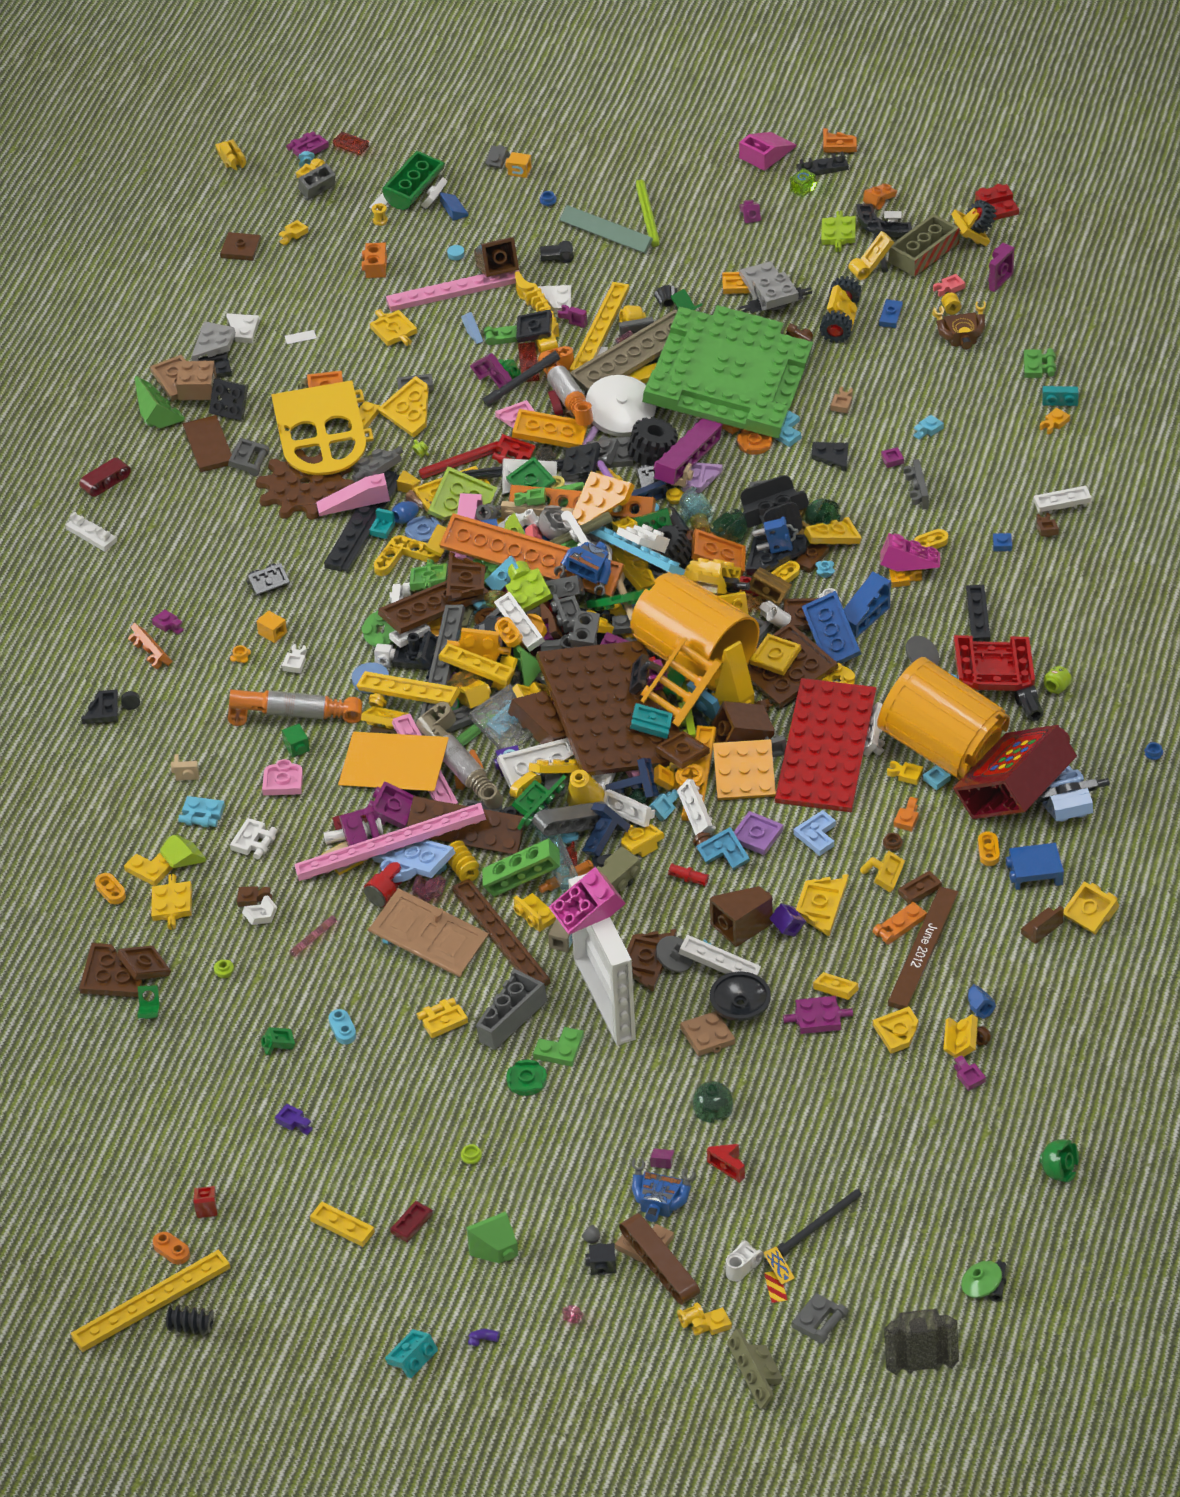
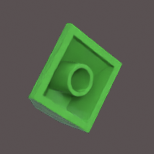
(492, 1239)

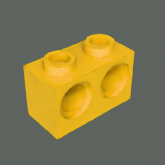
(474, 694)

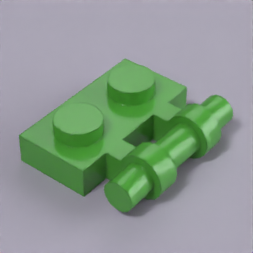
(1033, 363)

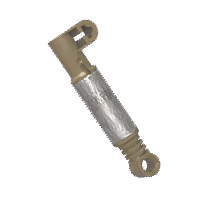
(457, 757)

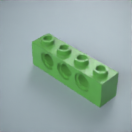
(521, 867)

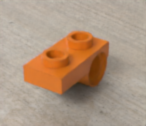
(878, 195)

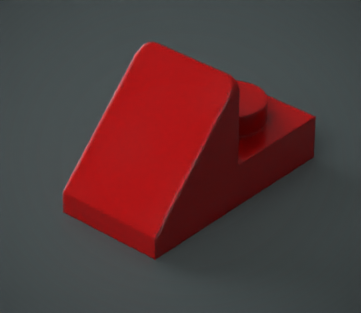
(726, 1160)
(205, 1202)

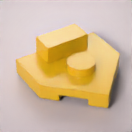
(642, 839)

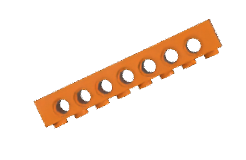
(646, 504)

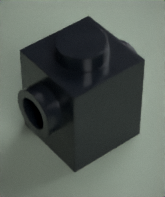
(601, 1259)

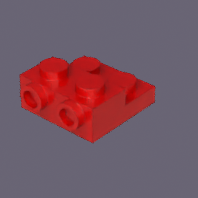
(1001, 198)

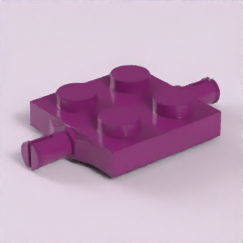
(817, 1014)

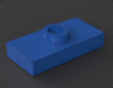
(891, 313)

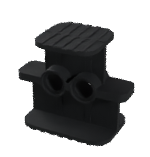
(772, 501)

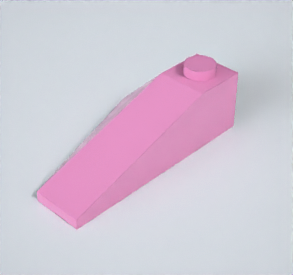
(359, 494)

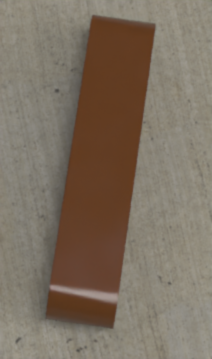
(659, 1258)

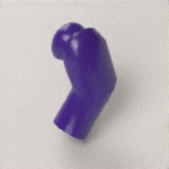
(486, 1334)

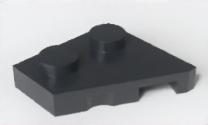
(831, 453)

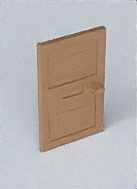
(428, 932)

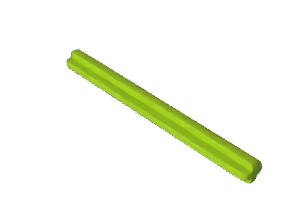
(647, 212)

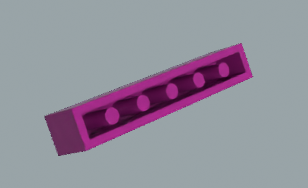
(687, 450)

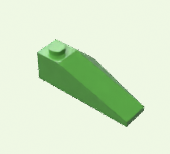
(154, 407)

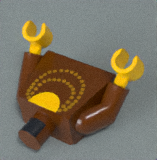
(961, 328)

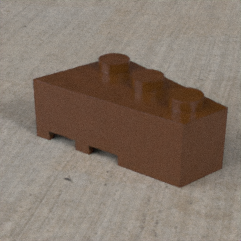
(539, 716)

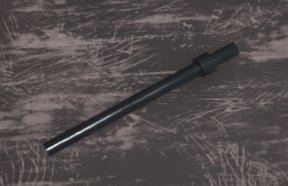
(785, 1247)

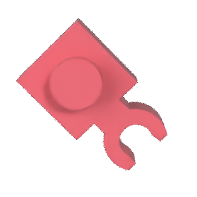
(949, 284)

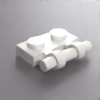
(248, 836)

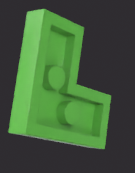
(560, 1052)

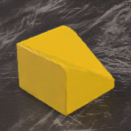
(407, 482)

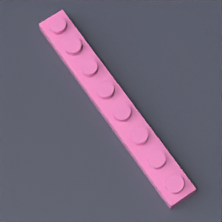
(448, 290)

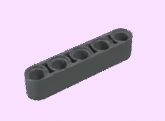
(566, 819)

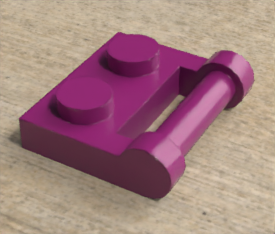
(354, 828)

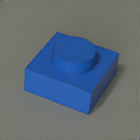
(1002, 542)

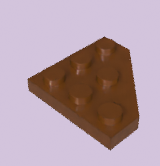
(107, 974)

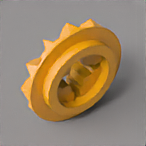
(697, 771)

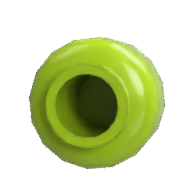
(1057, 679)

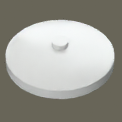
(618, 404)

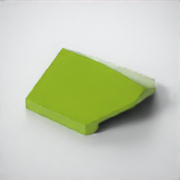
(181, 852)

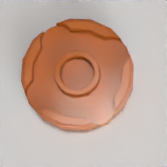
(753, 442)

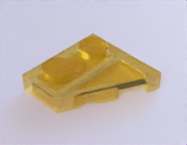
(463, 679)

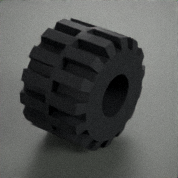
(651, 440)

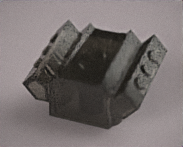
(921, 1341)

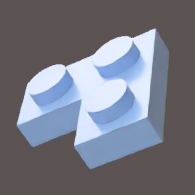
(813, 832)

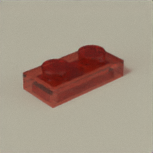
(350, 143)

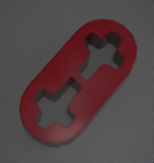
(555, 403)

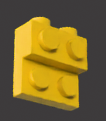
(1091, 907)

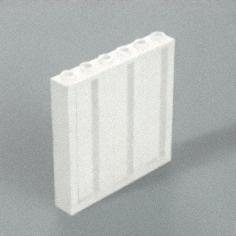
(607, 974)

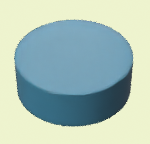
(455, 252)

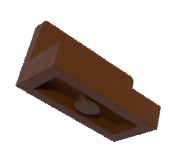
(1043, 924)

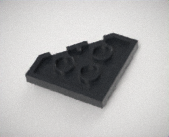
(771, 561)

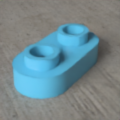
(340, 1023)

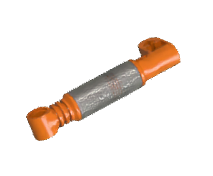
(566, 387)
(294, 705)

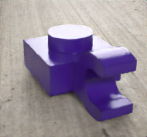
(292, 1117)

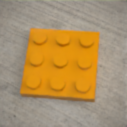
(744, 769)

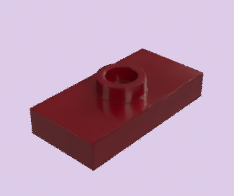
(411, 1221)

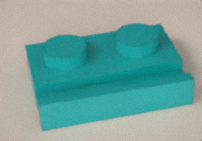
(651, 720)

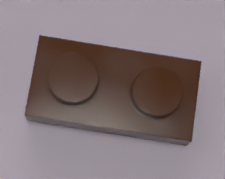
(919, 887)

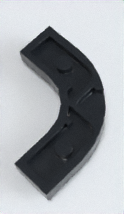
(873, 224)

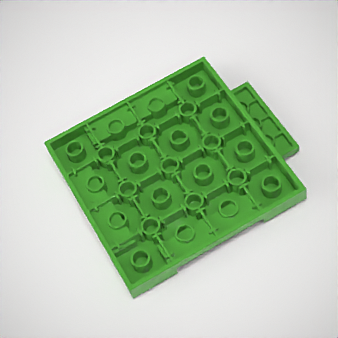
(729, 369)

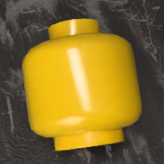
(631, 313)

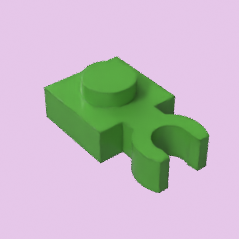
(532, 497)

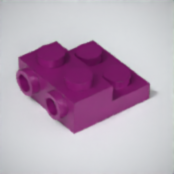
(1001, 266)
(391, 805)

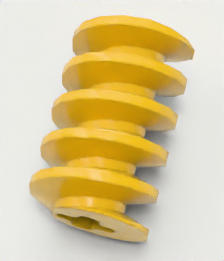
(463, 862)

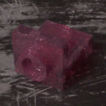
(428, 889)

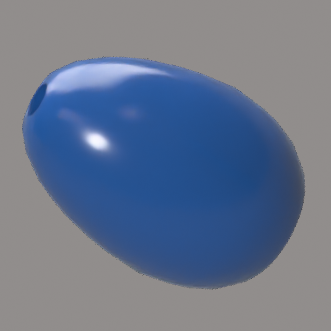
(405, 512)

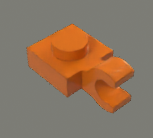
(907, 818)

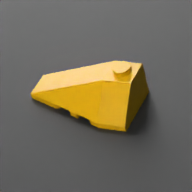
(734, 679)

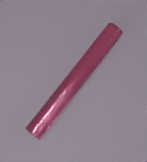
(313, 935)

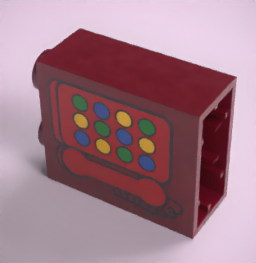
(1015, 771)

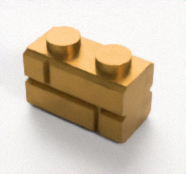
(769, 586)

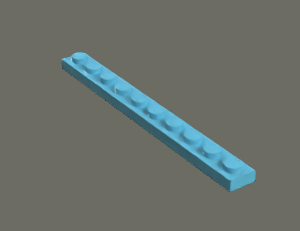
(639, 550)

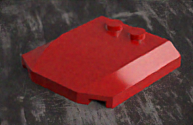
(994, 664)

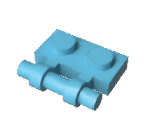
(201, 811)

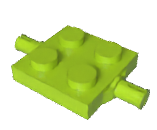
(838, 230)

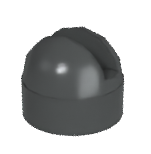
(591, 1234)

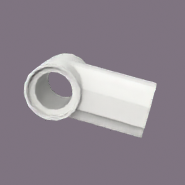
(775, 614)

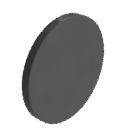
(921, 647)
(668, 954)

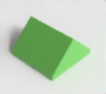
(526, 664)

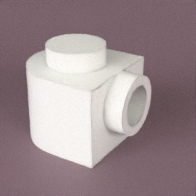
(384, 654)

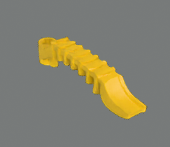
(534, 297)

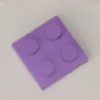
(758, 832)

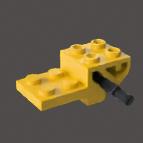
(716, 576)

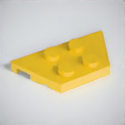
(821, 902)

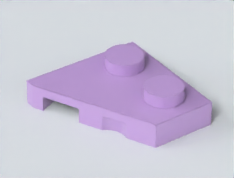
(703, 475)

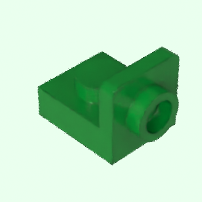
(277, 1038)

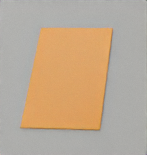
(399, 759)

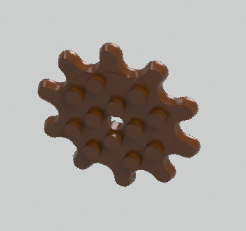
(286, 488)

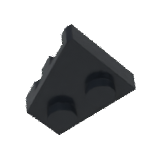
(103, 708)

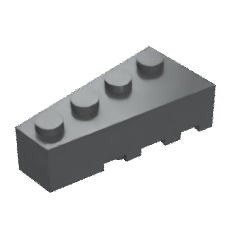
(511, 1008)

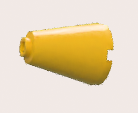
(583, 789)

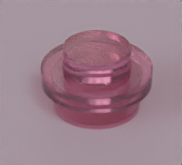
(572, 1314)

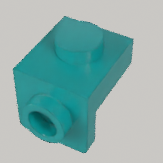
(383, 523)

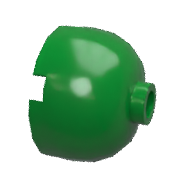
(1059, 1160)

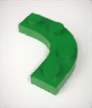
(608, 602)

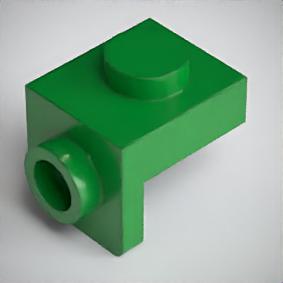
(511, 367)

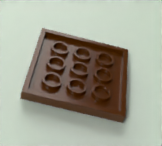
(809, 664)

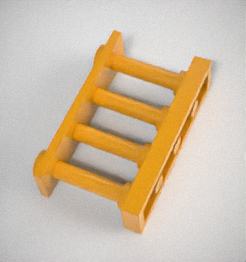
(688, 697)

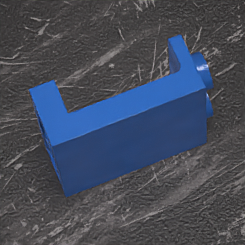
(1034, 864)

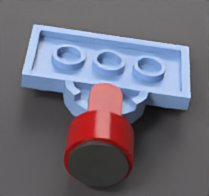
(403, 864)

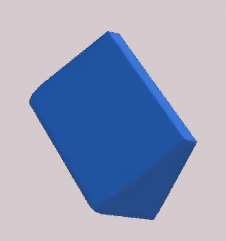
(453, 206)

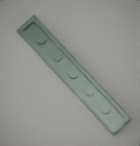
(606, 229)

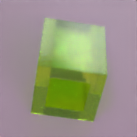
(802, 182)

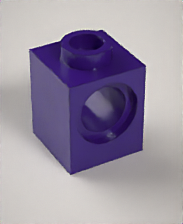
(787, 919)

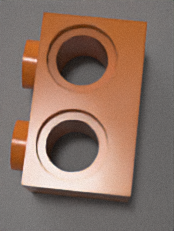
(375, 260)

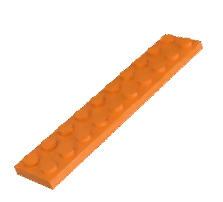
(497, 544)

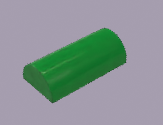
(411, 180)

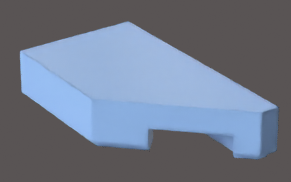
(471, 327)

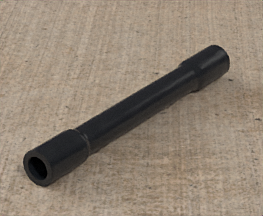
(499, 393)

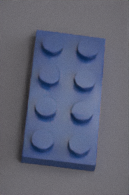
(831, 628)

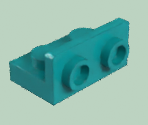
(1060, 396)
(412, 1352)

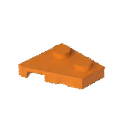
(838, 142)

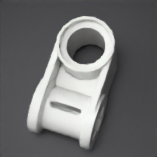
(742, 1261)

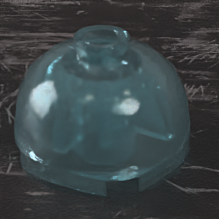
(694, 504)

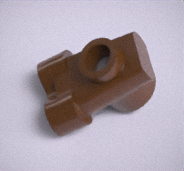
(792, 330)

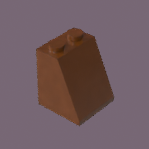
(497, 257)
(742, 723)
(741, 913)

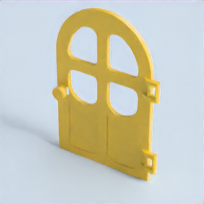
(317, 407)

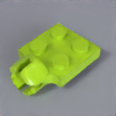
(527, 586)

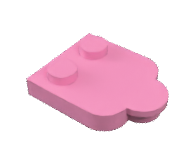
(282, 779)

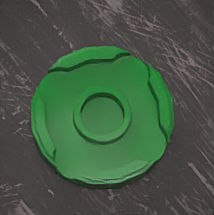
(526, 1077)

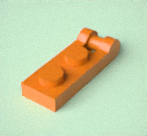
(900, 923)

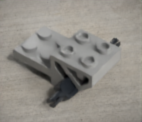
(769, 288)

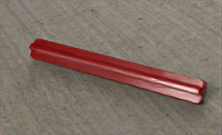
(458, 460)

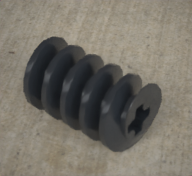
(189, 1321)

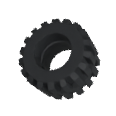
(678, 547)

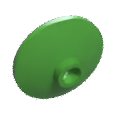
(981, 1279)

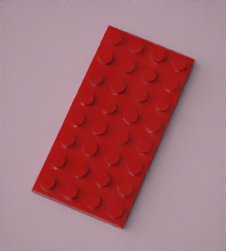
(826, 745)

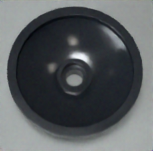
(740, 996)

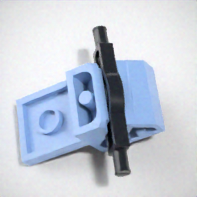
(1070, 795)

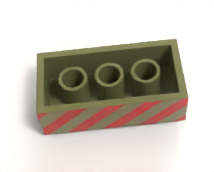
(924, 245)

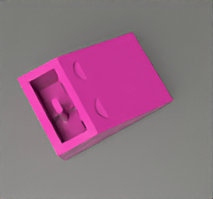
(764, 149)
(907, 555)
(587, 902)

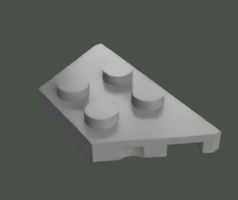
(213, 340)

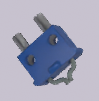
(777, 535)

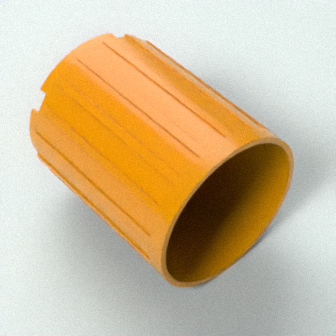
(683, 608)
(941, 717)

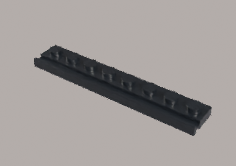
(356, 532)

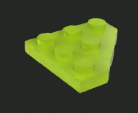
(448, 493)

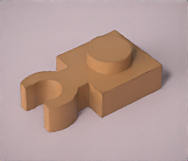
(842, 401)

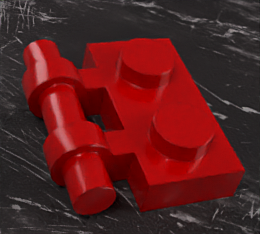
(513, 447)

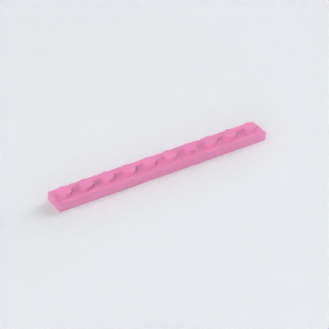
(390, 841)

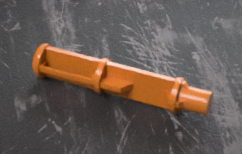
(552, 883)

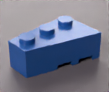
(868, 603)

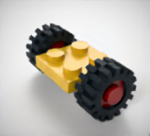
(841, 309)

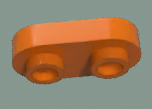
(170, 1246)

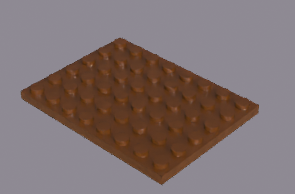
(597, 708)

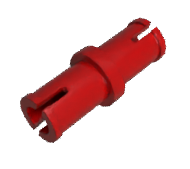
(688, 874)

